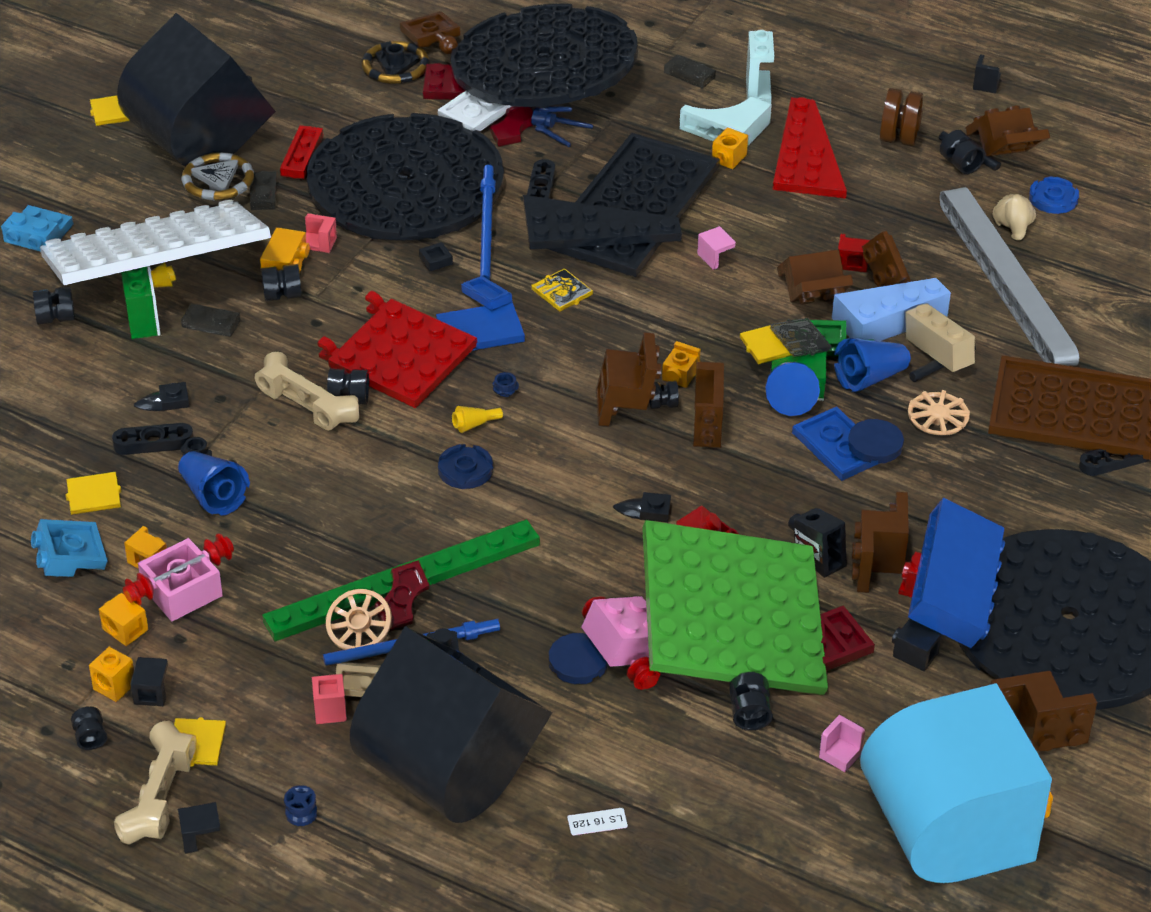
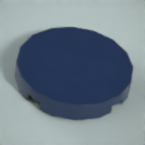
(875, 441)
(465, 466)
(576, 659)

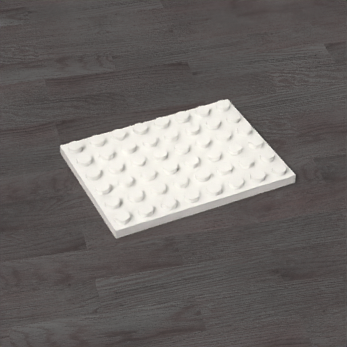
(152, 241)

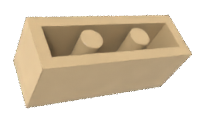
(940, 337)

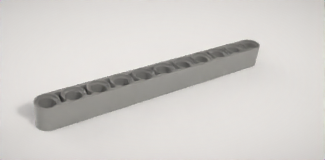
(1008, 278)

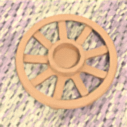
(938, 412)
(358, 619)

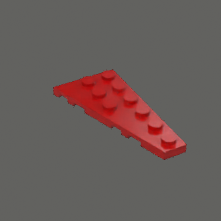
(806, 156)

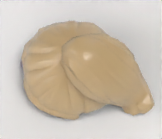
(1016, 213)

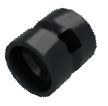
(962, 152)
(281, 282)
(44, 303)
(346, 384)
(750, 701)

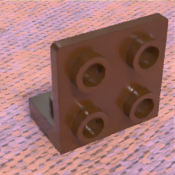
(885, 260)

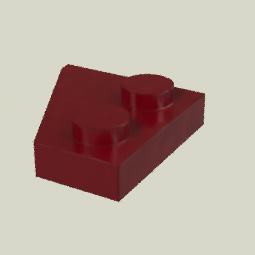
(440, 83)
(843, 638)

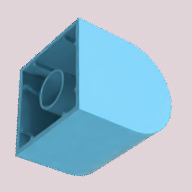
(959, 785)

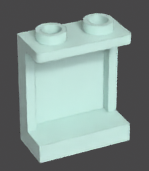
(759, 50)

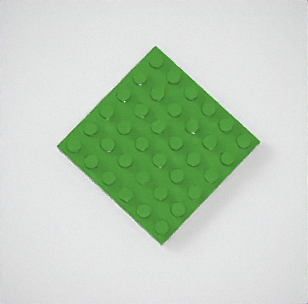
(732, 607)

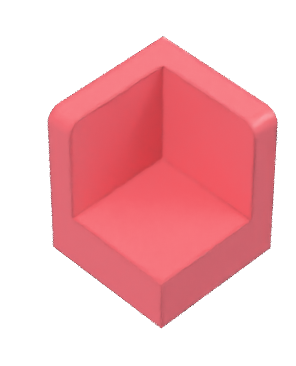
(320, 232)
(329, 699)

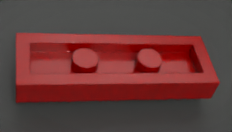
(300, 152)

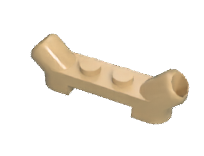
(326, 408)
(152, 814)

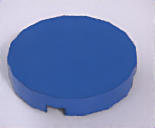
(1054, 195)
(792, 388)

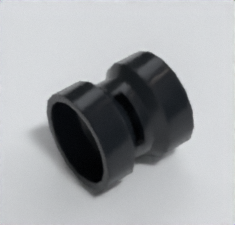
(665, 394)
(88, 728)

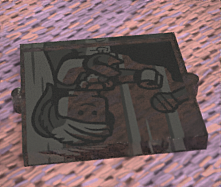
(800, 337)

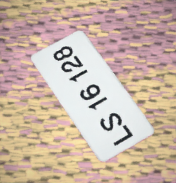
(597, 821)

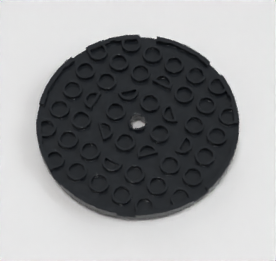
(544, 55)
(364, 184)
(1110, 597)

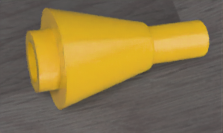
(163, 276)
(467, 417)

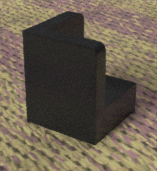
(986, 77)
(148, 681)
(197, 821)

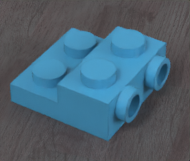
(35, 227)
(68, 546)

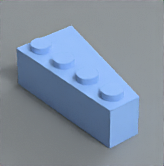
(881, 310)

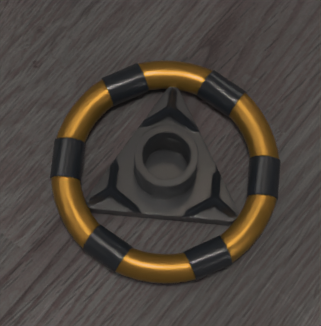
(394, 62)

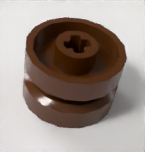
(905, 117)

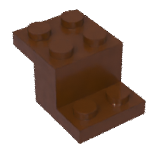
(1007, 131)
(814, 276)
(627, 379)
(880, 542)
(1045, 714)

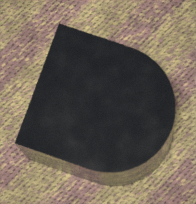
(190, 94)
(444, 726)

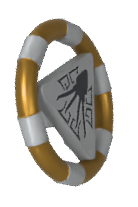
(217, 176)

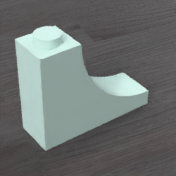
(747, 117)

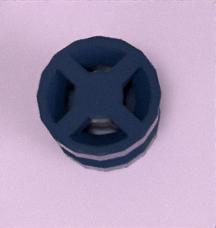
(305, 799)

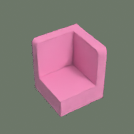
(712, 243)
(842, 743)

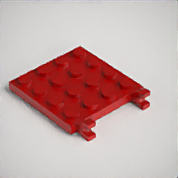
(401, 349)

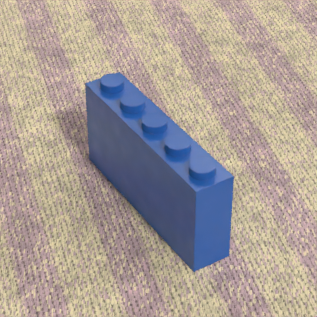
(957, 573)

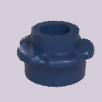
(505, 384)

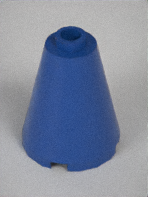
(868, 362)
(214, 481)

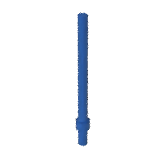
(487, 188)
(468, 630)

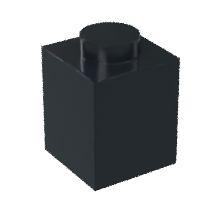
(916, 644)

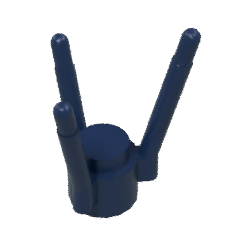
(546, 118)

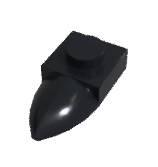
(168, 397)
(649, 507)

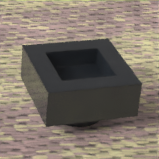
(435, 256)

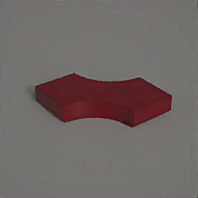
(510, 129)
(407, 585)

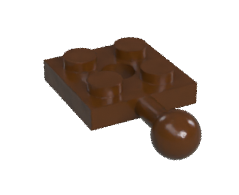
(432, 29)

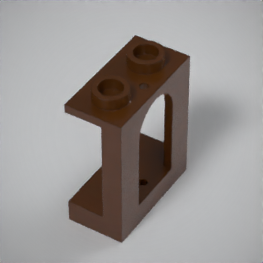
(708, 404)

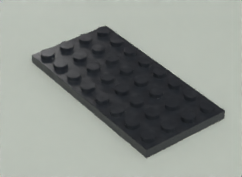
(647, 179)

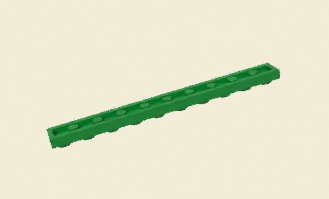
(436, 567)

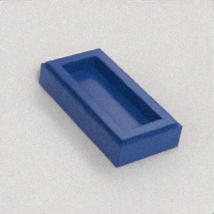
(486, 292)

